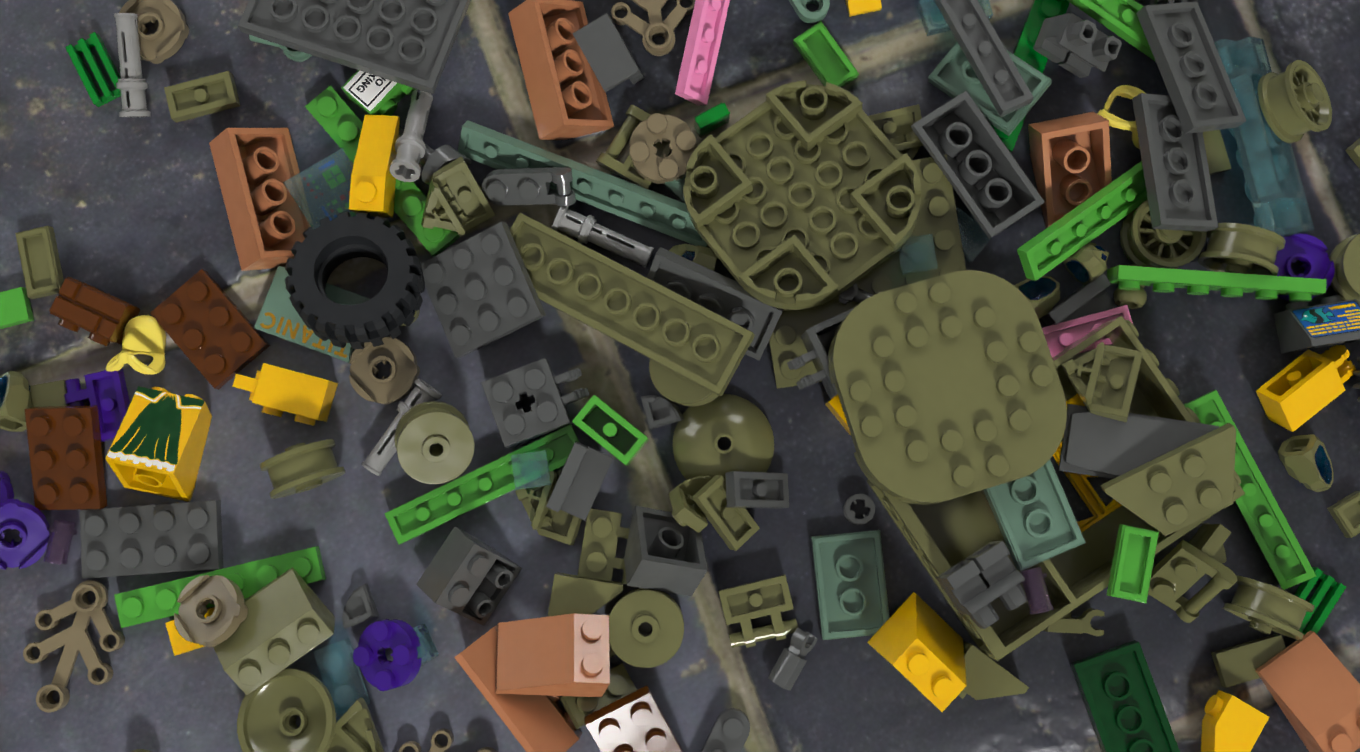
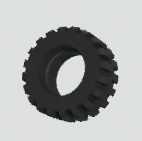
(336, 243)

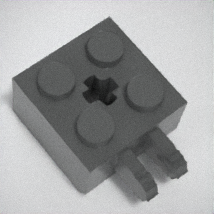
(817, 343)
(548, 411)

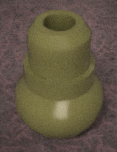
(1132, 298)

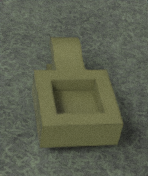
(1077, 625)

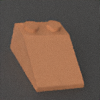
(1069, 161)
(554, 656)
(1315, 695)

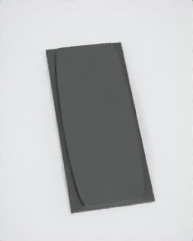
(1113, 447)

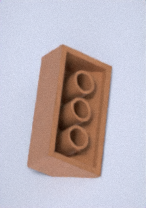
(558, 78)
(257, 202)
(534, 720)

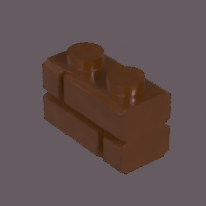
(93, 310)

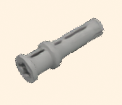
(131, 84)
(410, 145)
(587, 230)
(385, 447)

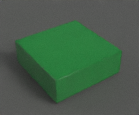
(711, 119)

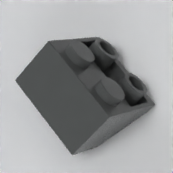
(468, 576)

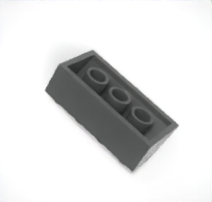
(977, 164)

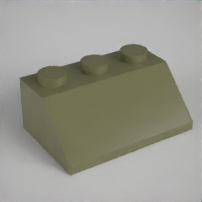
(280, 627)

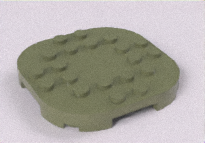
(802, 196)
(947, 387)

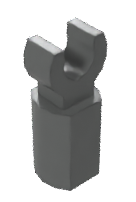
(792, 659)

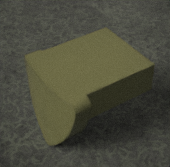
(1210, 540)

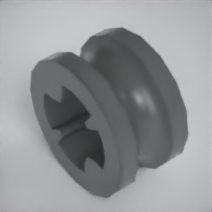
(850, 515)

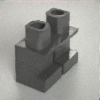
(1076, 44)
(981, 580)

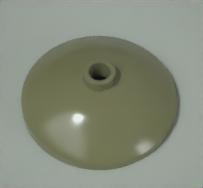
(728, 417)
(270, 713)

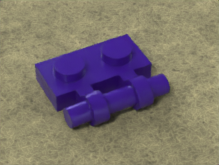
(108, 392)

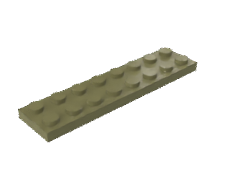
(631, 307)

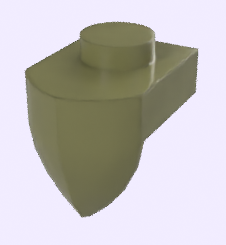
(684, 508)

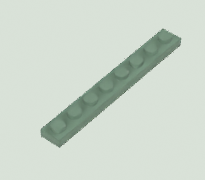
(588, 183)

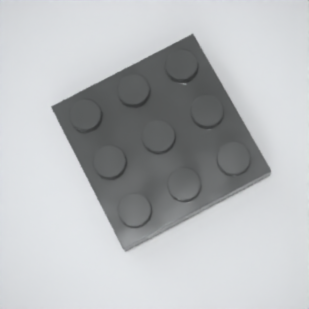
(481, 290)

